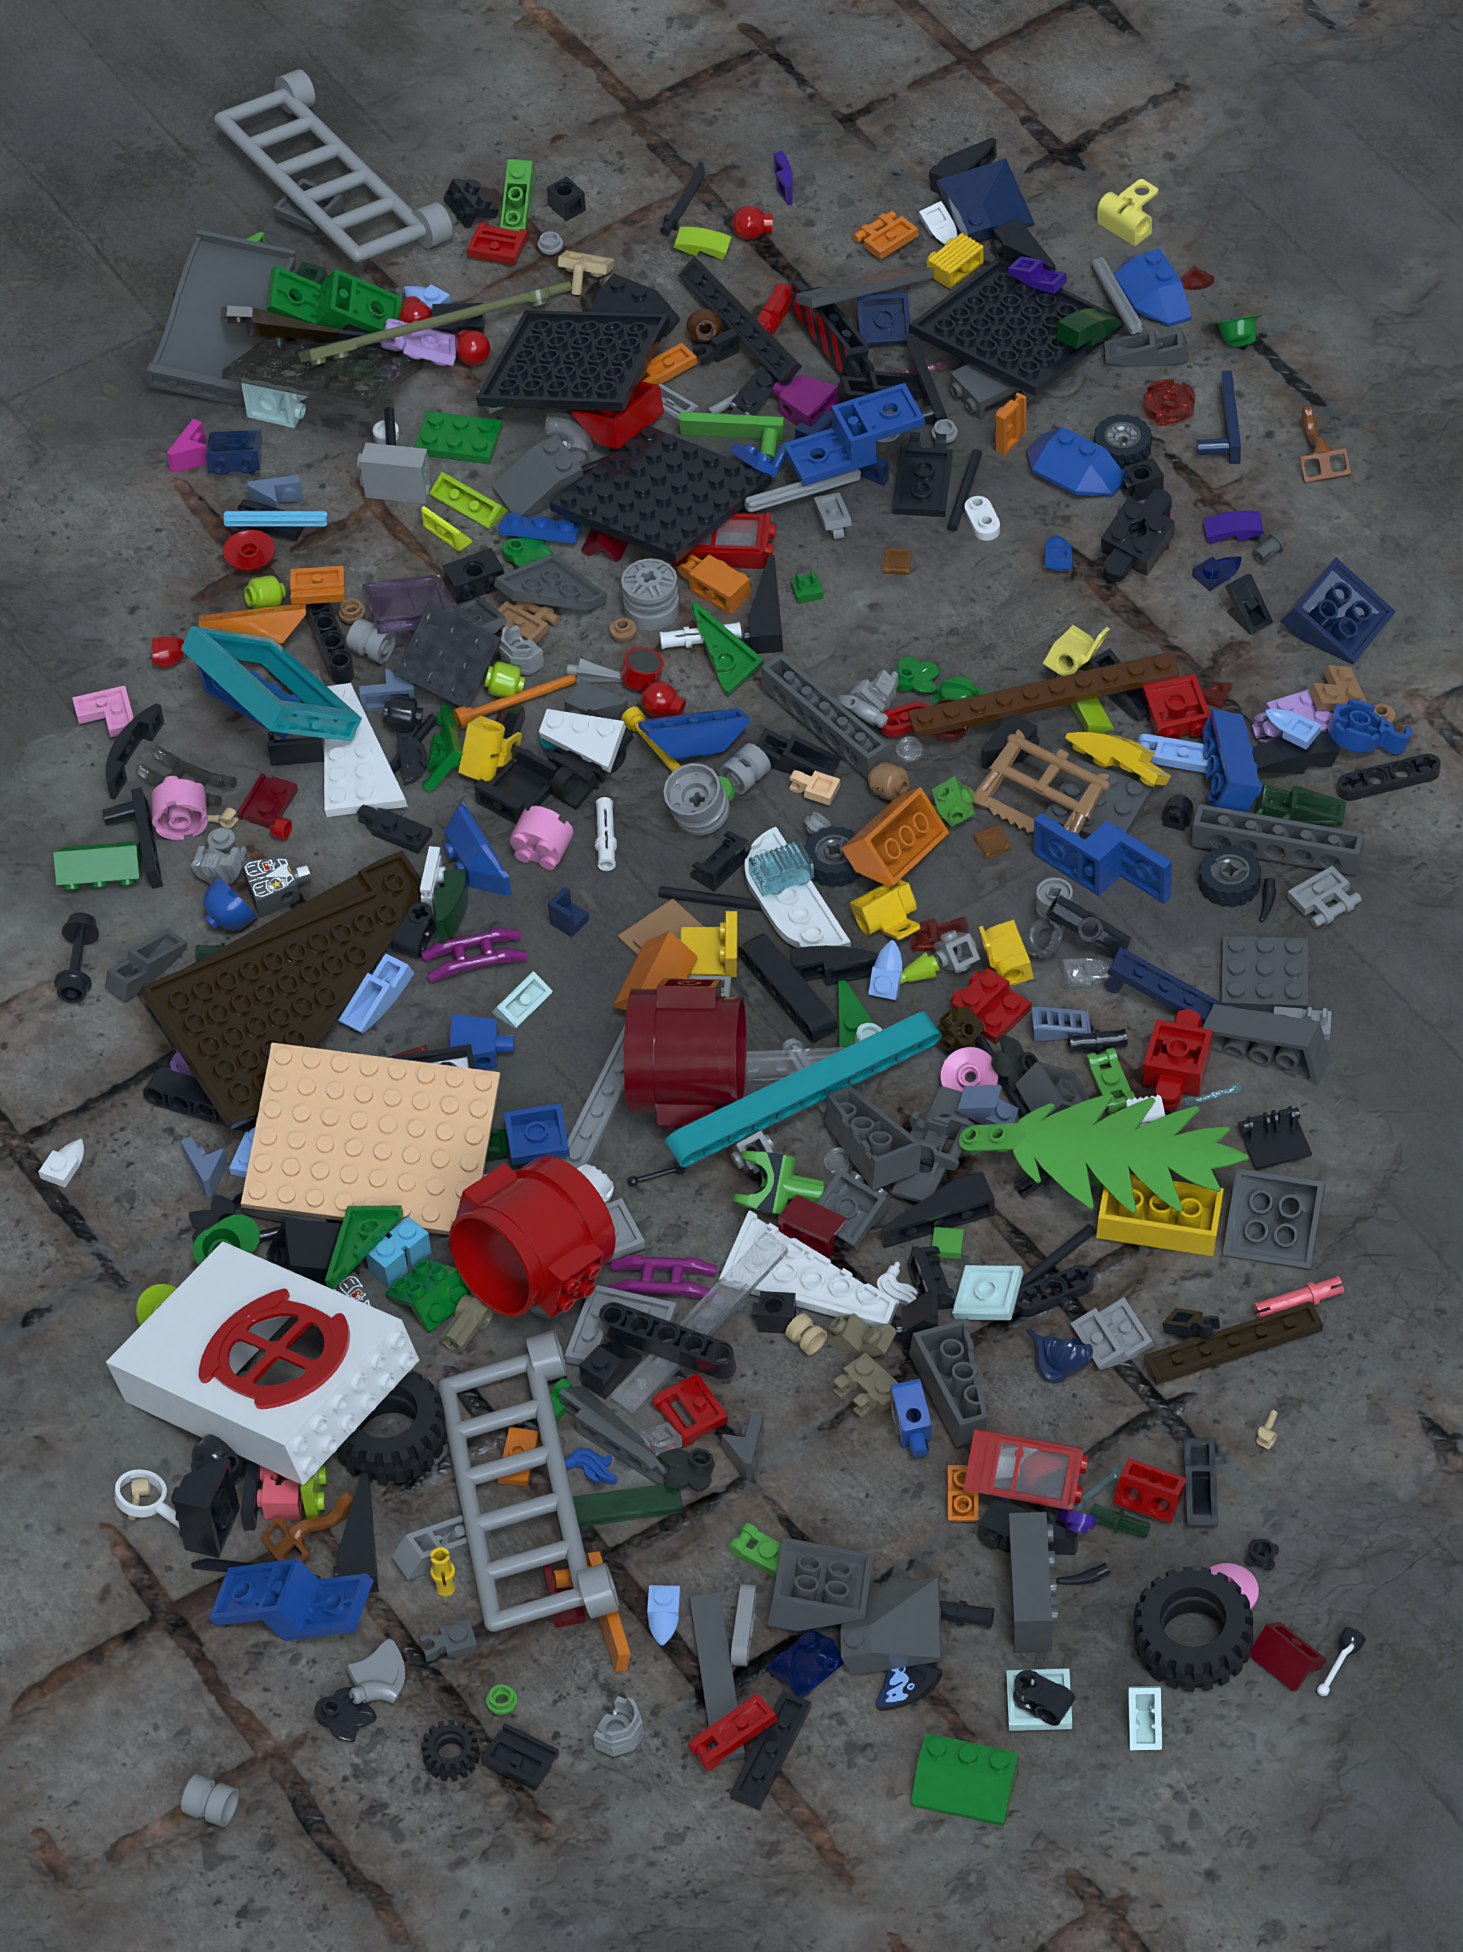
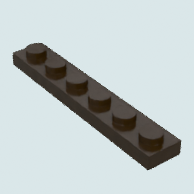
(1233, 1342)

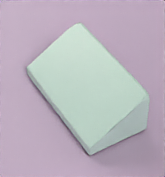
(522, 1000)

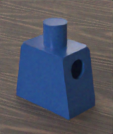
(483, 1037)

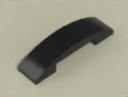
(143, 726)

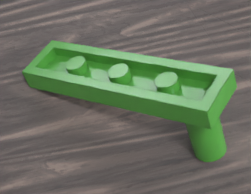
(735, 426)

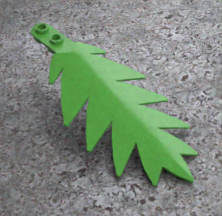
(1073, 1139)

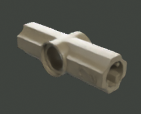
(468, 1319)

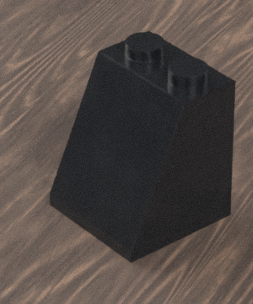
(305, 1248)

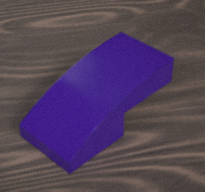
(783, 177)
(1033, 274)
(1236, 523)

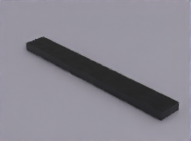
(736, 316)

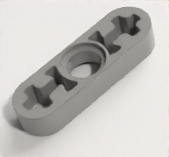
(744, 1625)

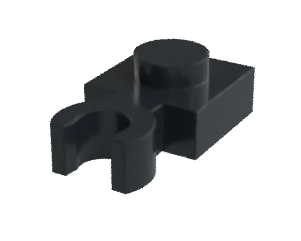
(1187, 1322)

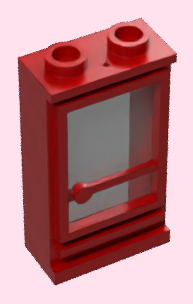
(739, 542)
(1025, 1469)

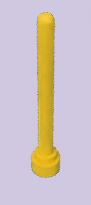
(631, 718)

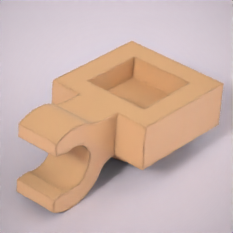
(817, 788)

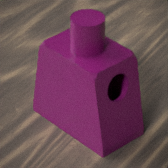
(805, 399)

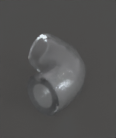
(568, 429)

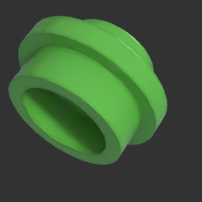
(498, 1693)

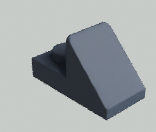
(275, 490)
(374, 696)
(984, 1106)
(206, 1168)

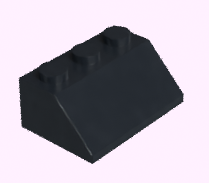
(206, 1507)

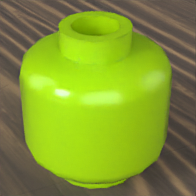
(264, 592)
(504, 679)

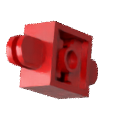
(1177, 1057)

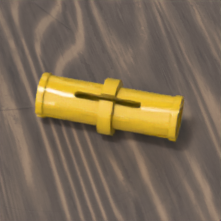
(442, 1571)

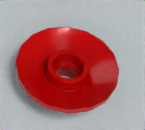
(249, 550)

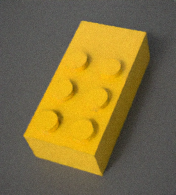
(1160, 1224)

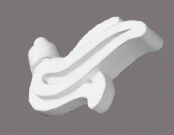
(900, 1292)

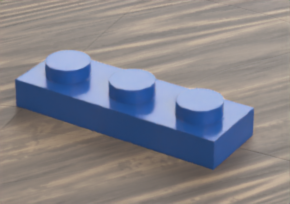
(540, 528)

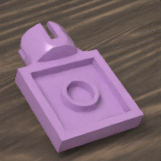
(425, 344)
(1298, 703)

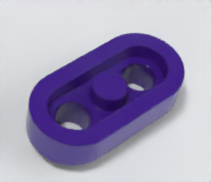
(1075, 1520)

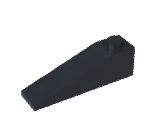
(764, 617)
(949, 1207)
(357, 1545)

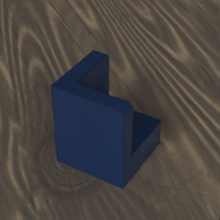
(566, 915)

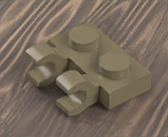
(870, 1380)

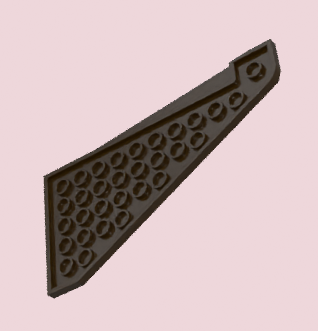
(280, 983)

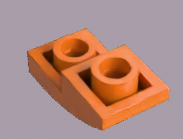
(962, 1504)

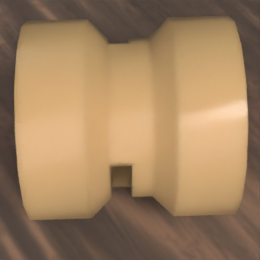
(806, 1334)

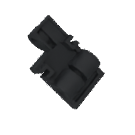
(577, 776)

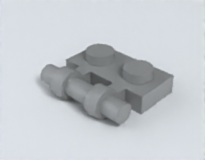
(1318, 891)

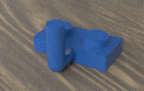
(758, 459)

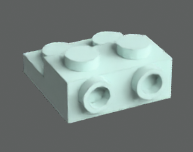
(273, 405)

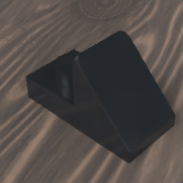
(1248, 604)

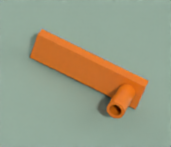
(610, 1623)

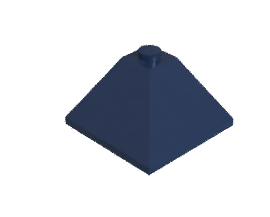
(984, 200)
(1338, 613)

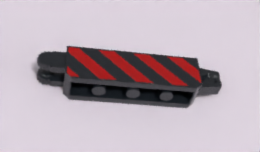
(833, 334)

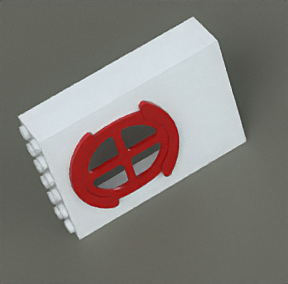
(228, 1309)

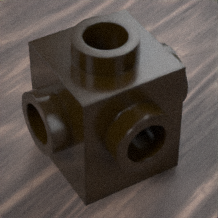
(959, 1029)

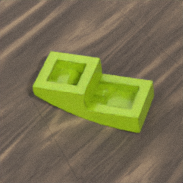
(700, 239)

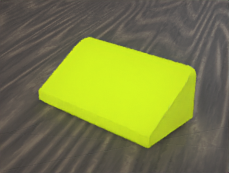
(444, 530)

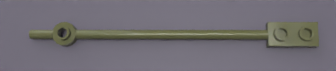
(341, 348)

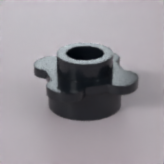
(1262, 1546)

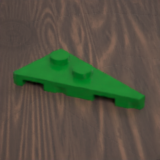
(728, 654)
(444, 749)
(850, 1015)
(359, 1234)

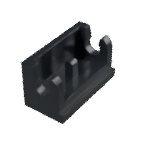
(476, 322)
(295, 750)
(722, 862)
(928, 1275)

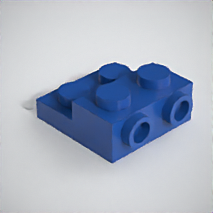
(536, 1133)

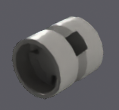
(365, 640)
(746, 768)
(1047, 891)
(205, 1799)

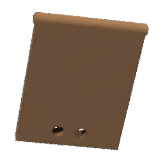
(666, 918)

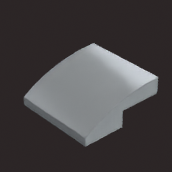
(1113, 1334)

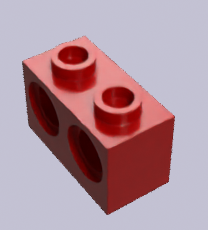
(1149, 1490)

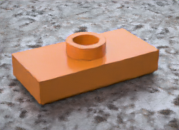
(519, 1441)

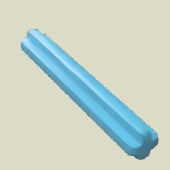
(275, 518)

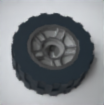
(1125, 439)

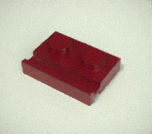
(267, 800)

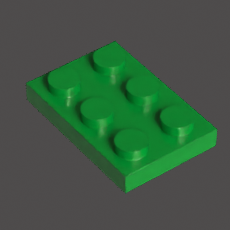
(459, 437)

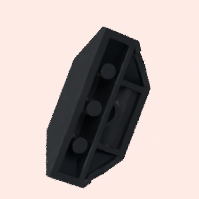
(623, 295)

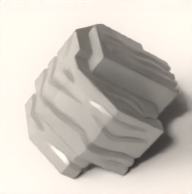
(520, 652)
(879, 692)
(213, 864)
(620, 1731)

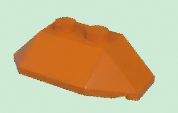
(268, 622)

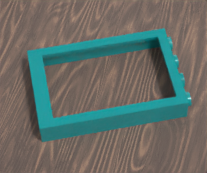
(319, 716)

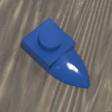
(1057, 554)

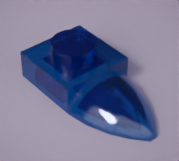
(1215, 572)

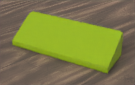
(467, 501)
(1091, 715)

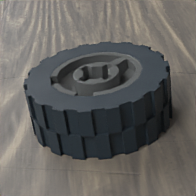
(828, 858)
(1226, 889)

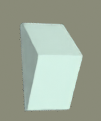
(1145, 1718)

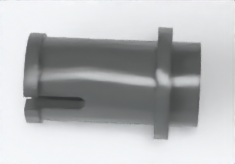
(1273, 544)

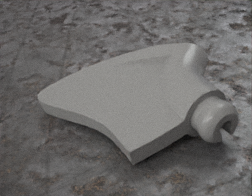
(863, 710)
(379, 1675)

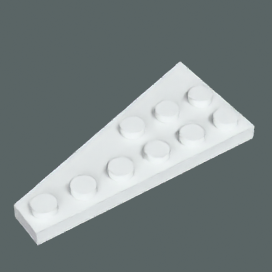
(357, 770)
(813, 1278)

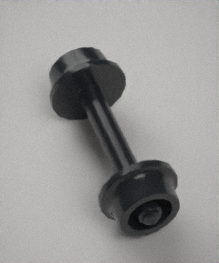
(73, 983)

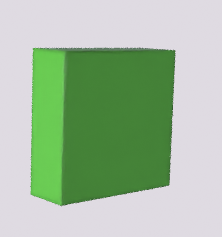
(949, 1242)

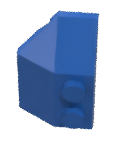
(1154, 288)
(1074, 463)
(696, 732)
(472, 851)

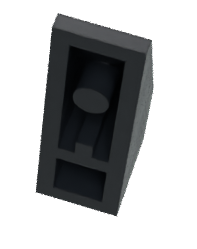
(963, 160)
(1015, 240)
(995, 1529)

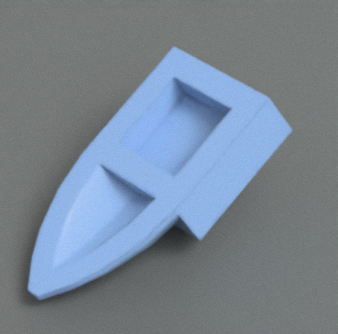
(428, 295)
(1294, 726)
(887, 972)
(663, 1611)

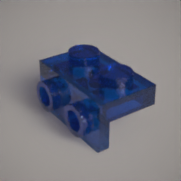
(806, 1663)

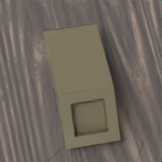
(856, 1337)

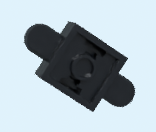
(1138, 535)

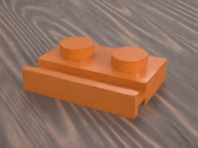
(1010, 424)
(317, 585)

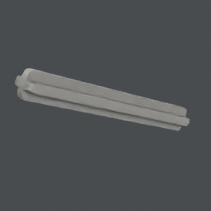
(1117, 296)
(797, 490)

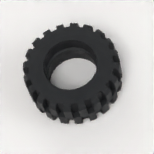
(408, 1452)
(1193, 1593)

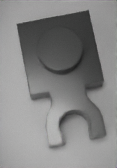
(454, 1640)

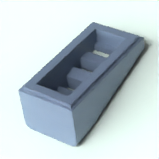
(1049, 1015)

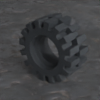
(447, 1735)

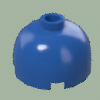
(226, 907)

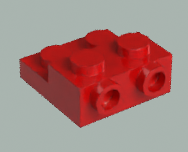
(1176, 707)
(992, 1003)

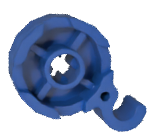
(1362, 730)

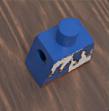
(911, 1416)

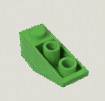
(518, 194)

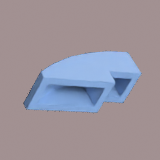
(376, 994)

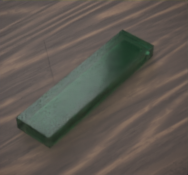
(627, 1505)

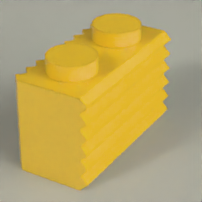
(956, 260)

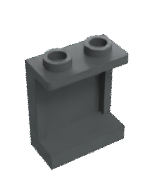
(979, 389)

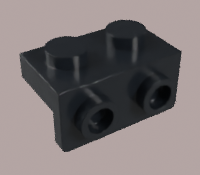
(469, 201)

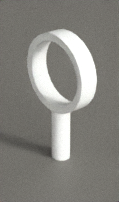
(144, 1511)

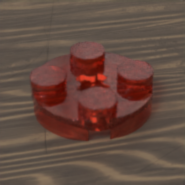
(1166, 413)

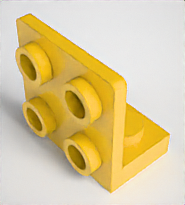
(714, 947)

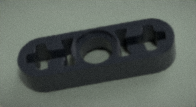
(1059, 1280)

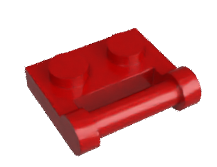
(497, 243)
(698, 1404)

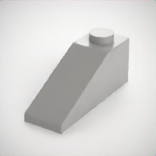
(415, 1548)

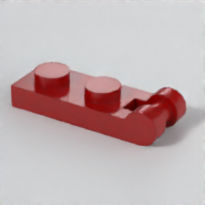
(732, 1731)

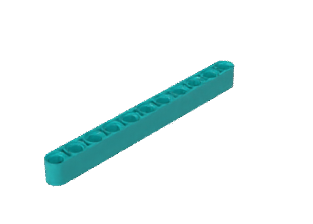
(802, 1089)

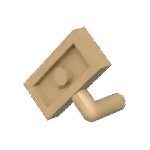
(580, 262)

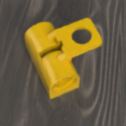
(486, 749)
(886, 910)
(1006, 952)

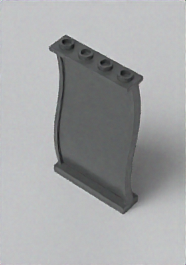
(196, 338)

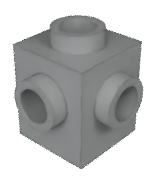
(963, 955)
(758, 1142)

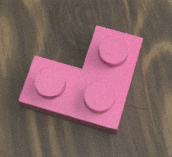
(108, 704)

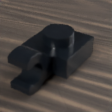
(721, 347)

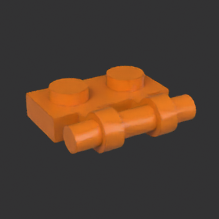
(886, 234)

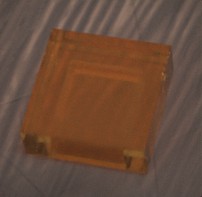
(897, 561)
(992, 841)

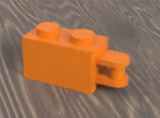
(716, 582)

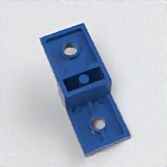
(854, 434)
(1102, 858)
(291, 1599)

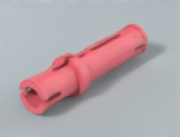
(1311, 1292)

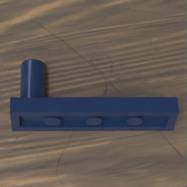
(1231, 444)
(875, 472)
(1157, 984)

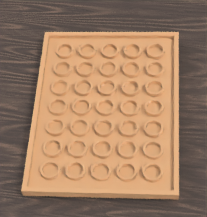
(368, 1134)

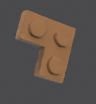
(1340, 688)

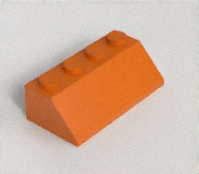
(896, 838)

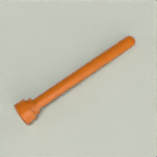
(465, 715)

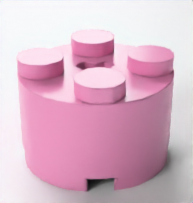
(179, 808)
(540, 837)

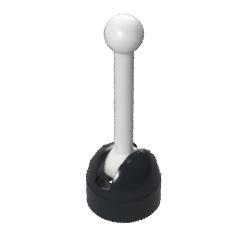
(1349, 1642)

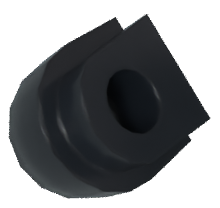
(1178, 812)

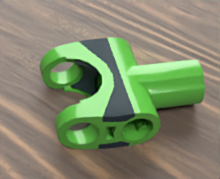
(777, 1184)

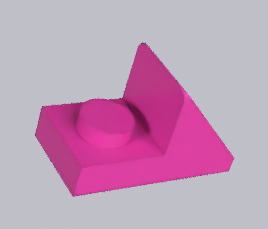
(188, 449)

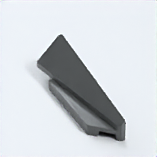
(611, 1433)

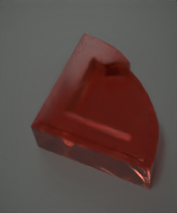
(1196, 279)
(1217, 694)

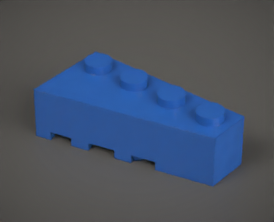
(1230, 762)

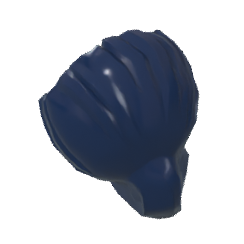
(1059, 1357)

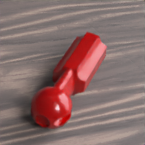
(775, 307)

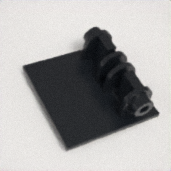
(1275, 1137)

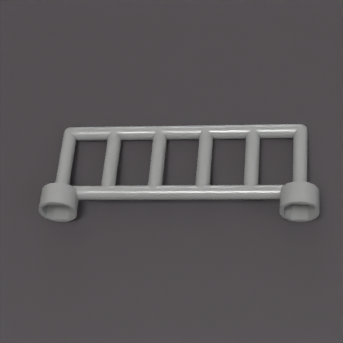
(295, 95)
(591, 1585)

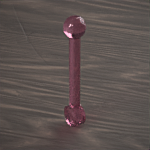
(939, 367)

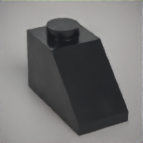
(999, 740)
(917, 1316)
(607, 1367)

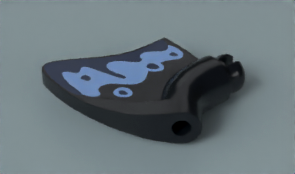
(907, 1685)

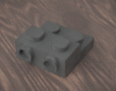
(292, 213)
(857, 1203)

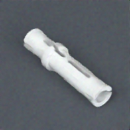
(691, 636)
(606, 857)

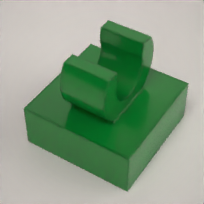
(806, 587)

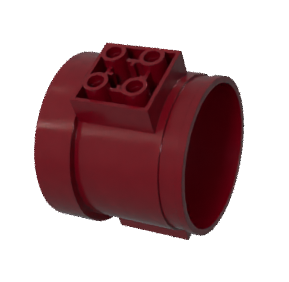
(684, 1050)

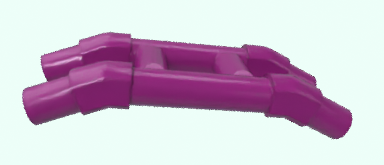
(463, 963)
(675, 1285)

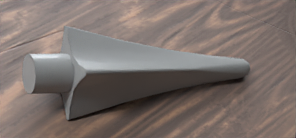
(593, 673)

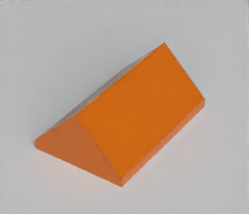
(658, 959)

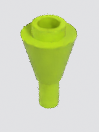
(920, 969)

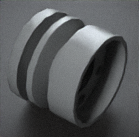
(650, 594)
(696, 799)

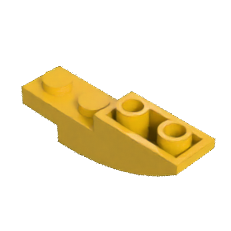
(1119, 751)

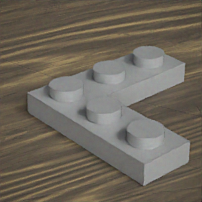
(588, 1330)

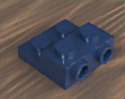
(884, 318)
(234, 451)

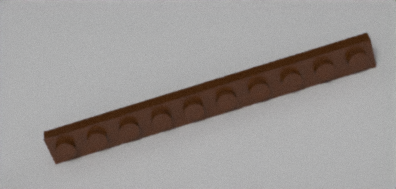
(1042, 695)

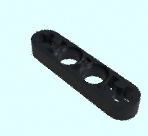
(1387, 774)

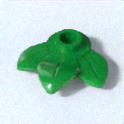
(524, 550)
(917, 675)

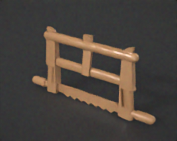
(1002, 768)

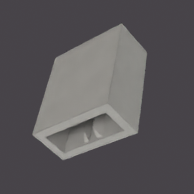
(395, 473)

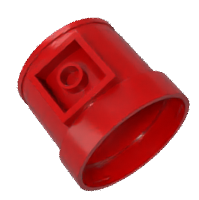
(532, 1237)

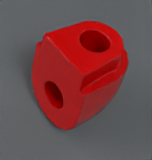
(166, 651)

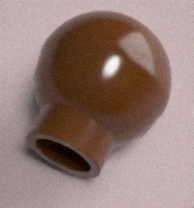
(703, 325)

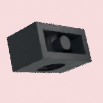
(472, 575)

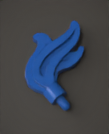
(592, 1464)

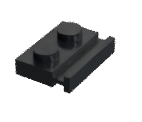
(520, 1756)

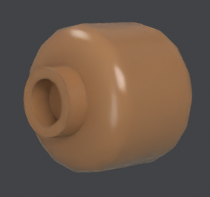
(888, 781)

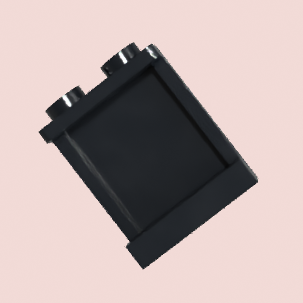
(517, 786)

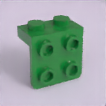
(430, 1291)

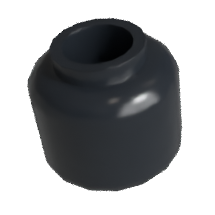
(402, 714)

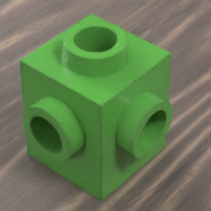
(953, 801)

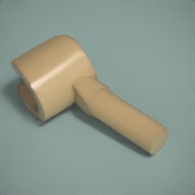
(225, 820)
(1265, 1436)
(139, 1487)

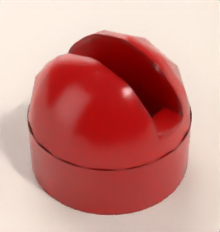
(281, 828)

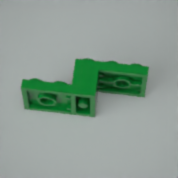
(333, 303)

